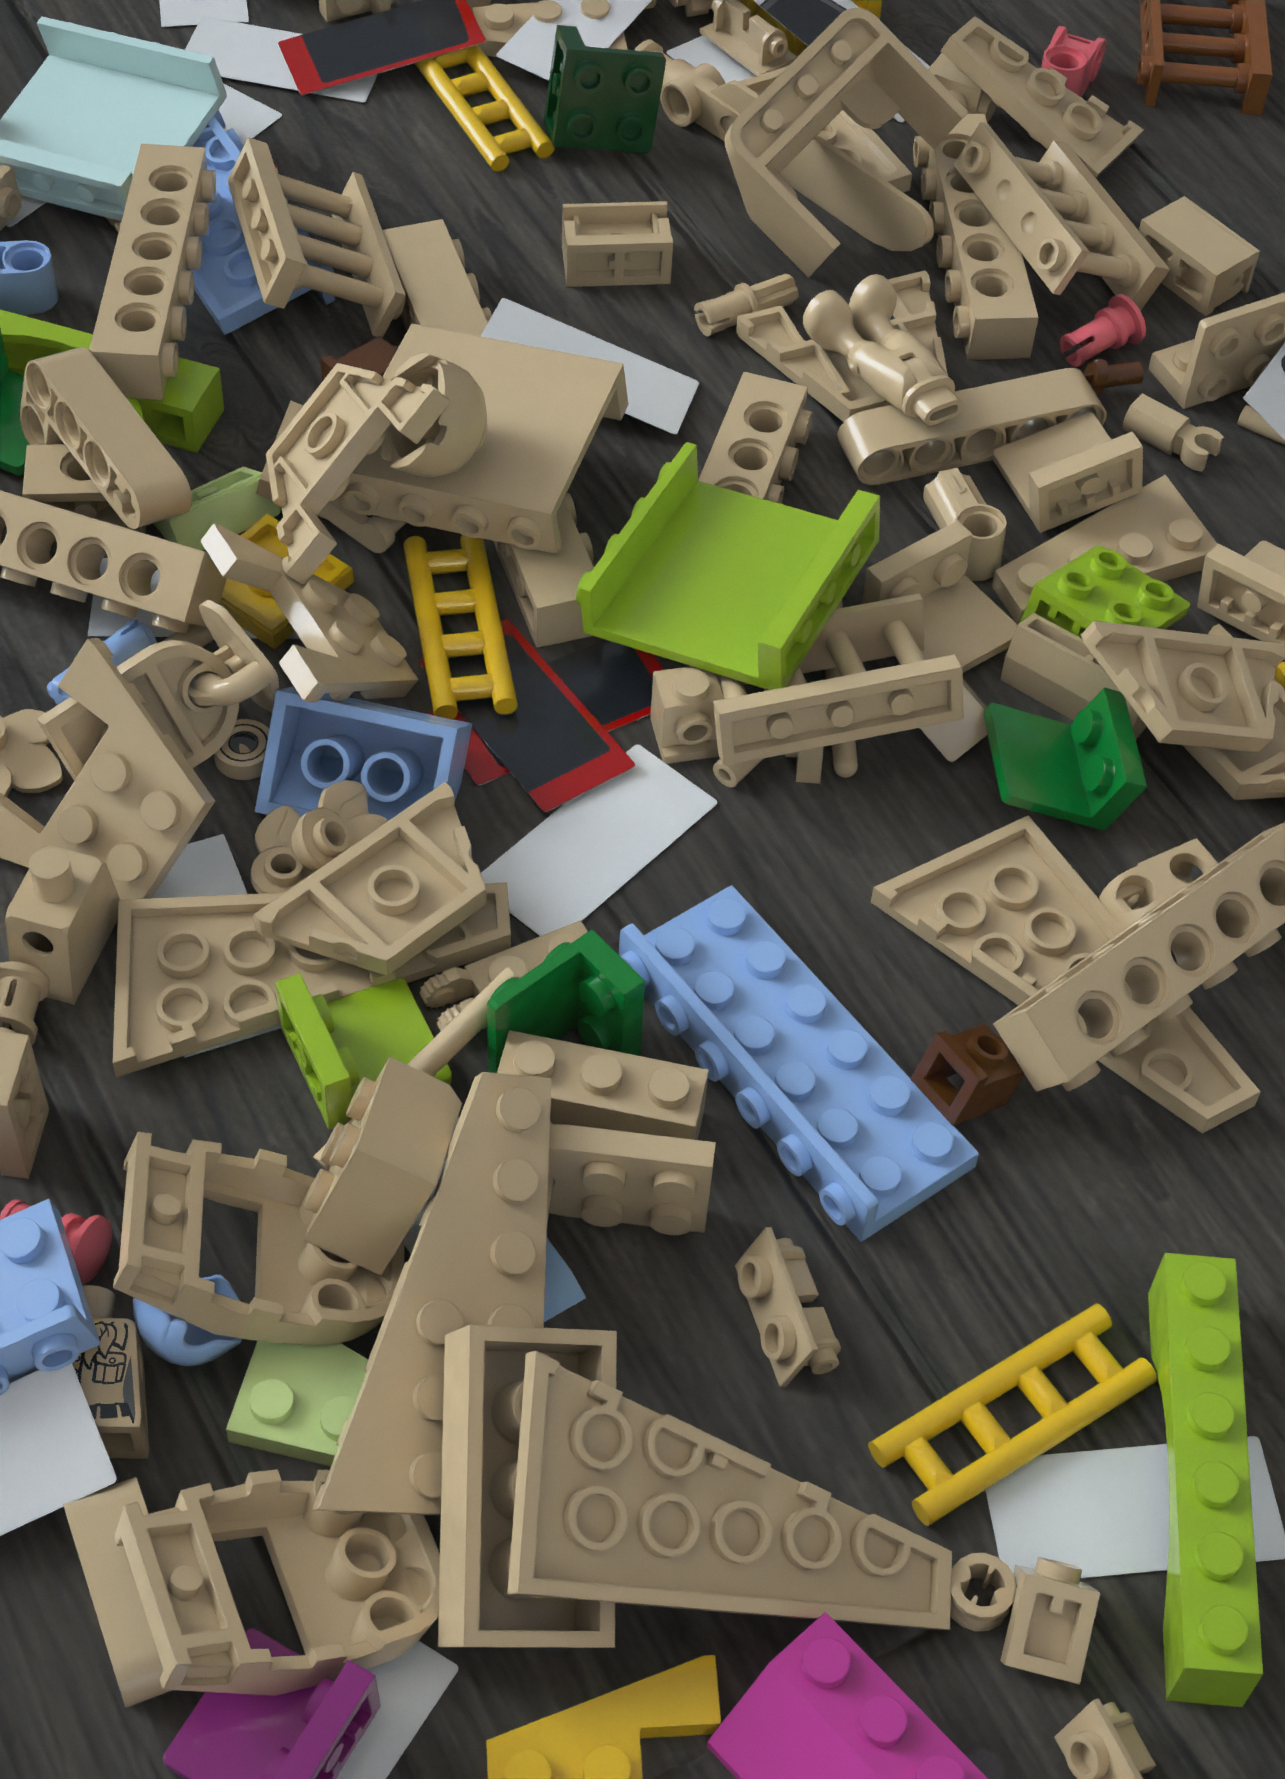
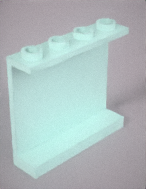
(91, 108)

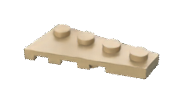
(1149, 529)

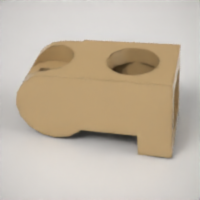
(1154, 882)

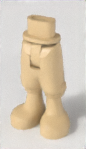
(878, 354)

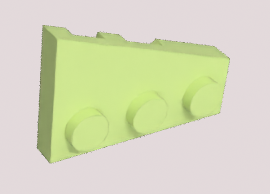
(297, 1399)

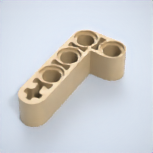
(79, 405)

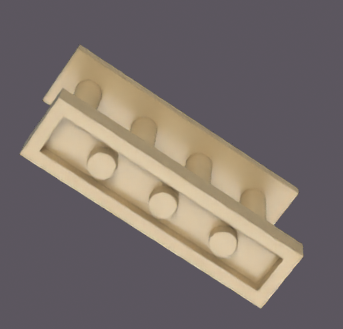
(1060, 217)
(282, 254)
(847, 706)

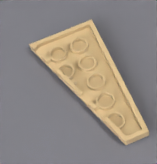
(1026, 917)
(204, 975)
(471, 1264)

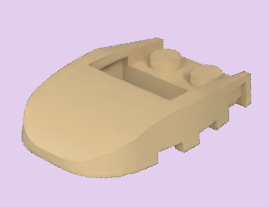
(299, 1288)
(351, 1581)

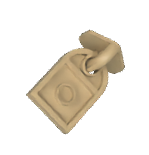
(169, 680)
(629, 1178)

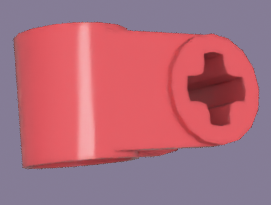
(1074, 58)

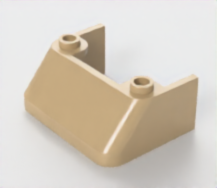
(847, 68)

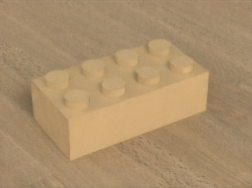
(479, 1483)

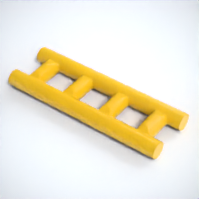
(474, 119)
(438, 647)
(1004, 1453)

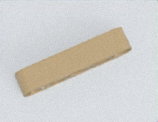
(892, 446)

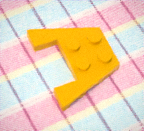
(605, 1733)

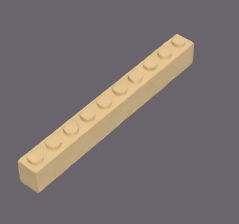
(449, 299)

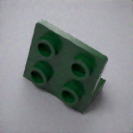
(602, 95)

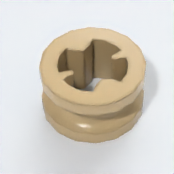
(992, 1571)

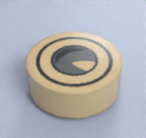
(243, 751)

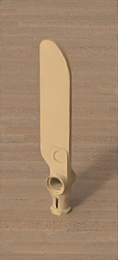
(817, 172)

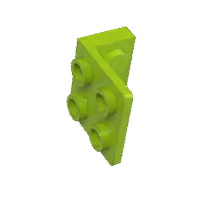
(1104, 589)
(350, 1038)

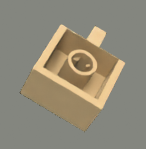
(381, 1165)

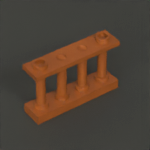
(1247, 49)

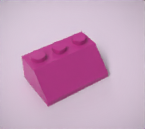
(832, 1716)

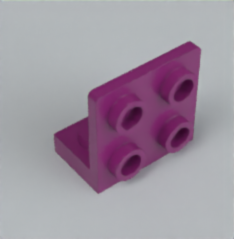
(276, 1736)

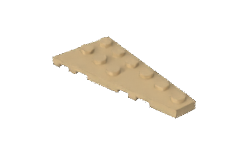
(674, 1518)

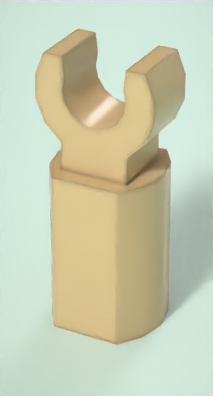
(1171, 432)

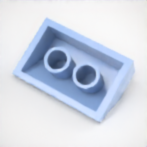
(383, 747)

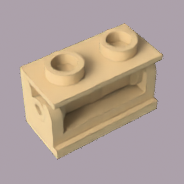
(616, 244)
(1203, 255)

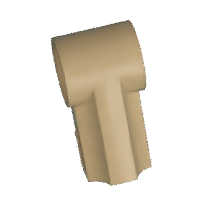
(956, 498)

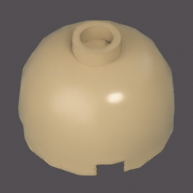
(454, 434)

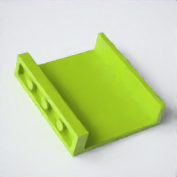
(725, 576)

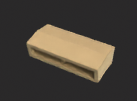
(1057, 669)

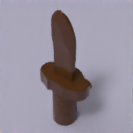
(1103, 376)

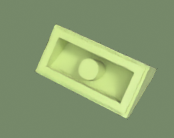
(223, 501)

